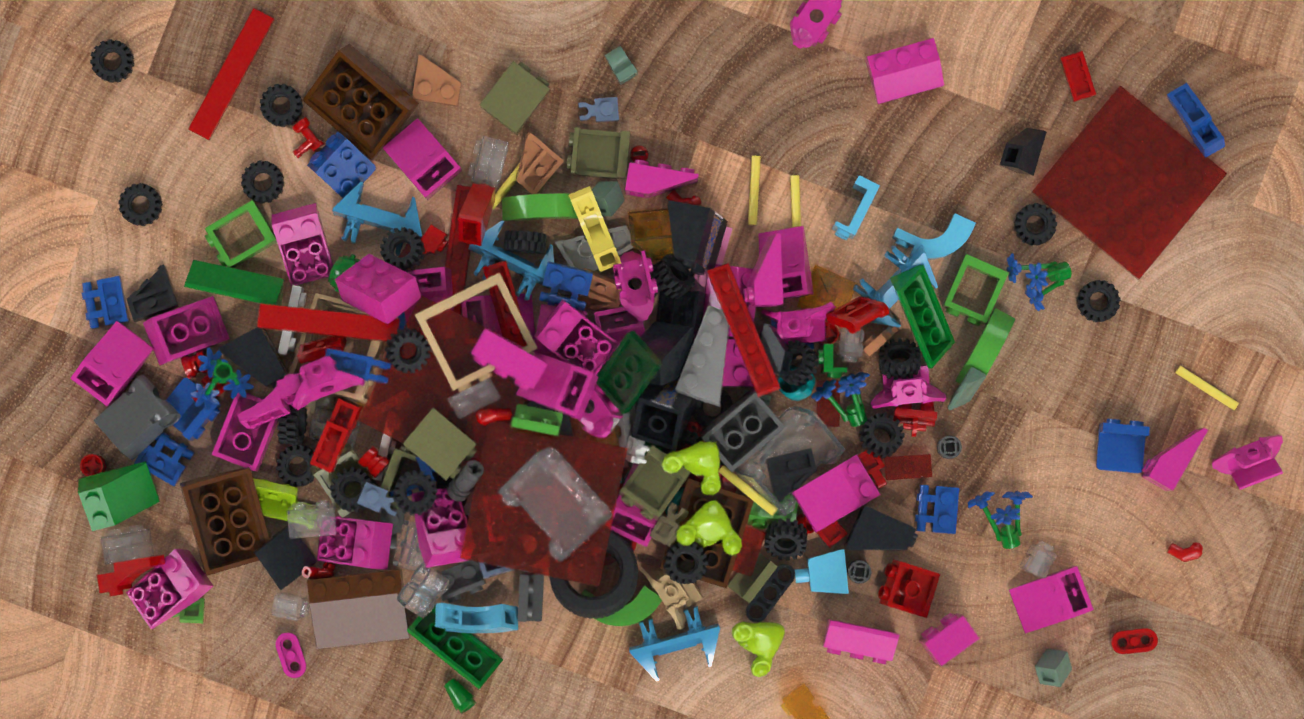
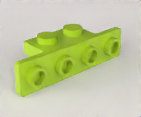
(275, 498)

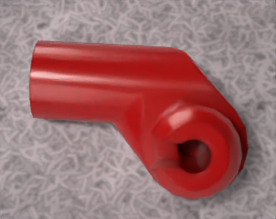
(674, 196)
(489, 415)
(1187, 554)
(318, 573)

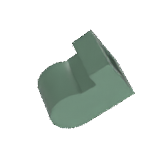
(621, 65)

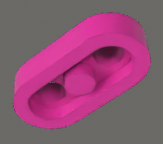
(291, 655)

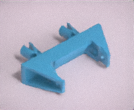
(363, 214)
(493, 254)
(887, 293)
(655, 646)

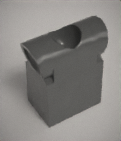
(137, 417)

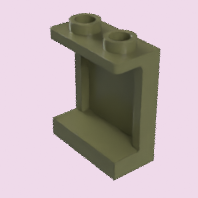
(515, 96)
(599, 153)
(440, 444)
(346, 460)
(394, 469)
(651, 486)

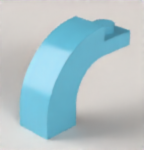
(942, 246)
(477, 619)

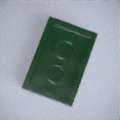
(628, 372)

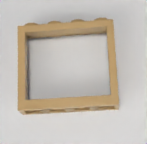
(376, 349)
(485, 372)

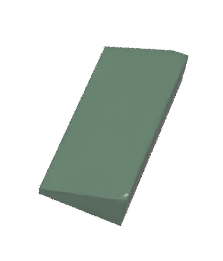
(967, 388)

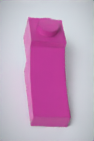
(275, 404)

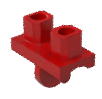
(916, 419)

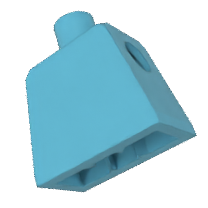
(825, 573)

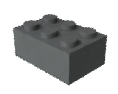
(742, 429)

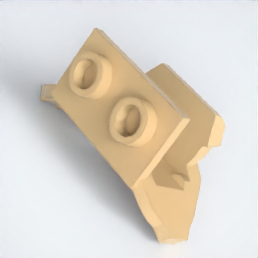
(674, 595)

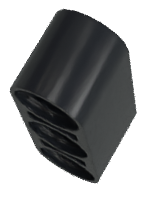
(780, 586)

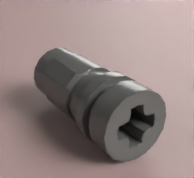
(465, 480)

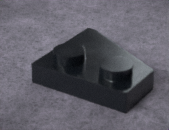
(153, 296)
(790, 471)

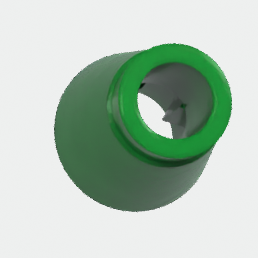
(460, 696)

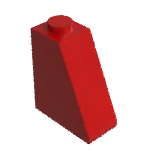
(476, 214)

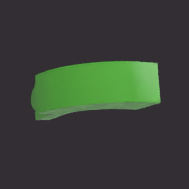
(537, 207)
(989, 343)
(633, 612)

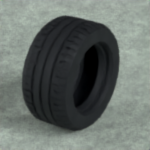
(610, 602)

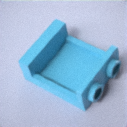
(869, 190)

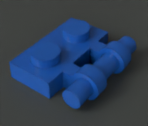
(567, 279)
(112, 302)
(162, 465)
(945, 509)

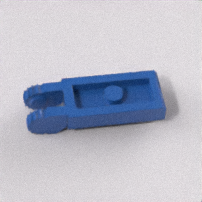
(358, 365)

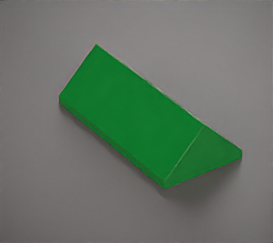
(235, 283)
(923, 313)
(458, 650)

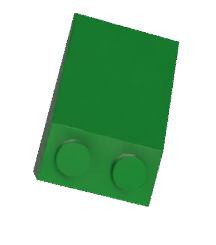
(117, 495)

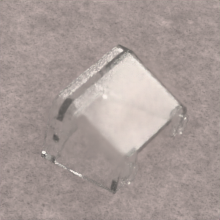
(801, 431)
(557, 501)

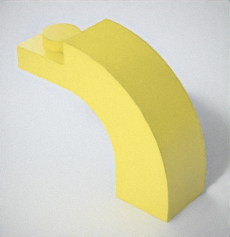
(594, 228)

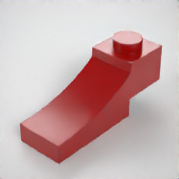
(433, 240)
(336, 434)
(126, 573)

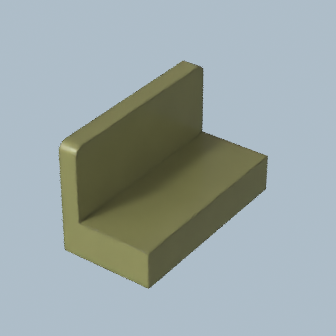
(748, 586)

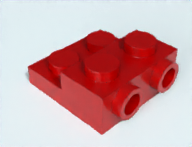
(908, 588)

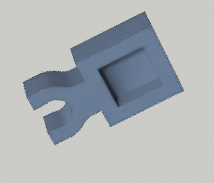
(604, 110)
(375, 498)

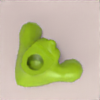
(699, 459)
(708, 527)
(761, 640)

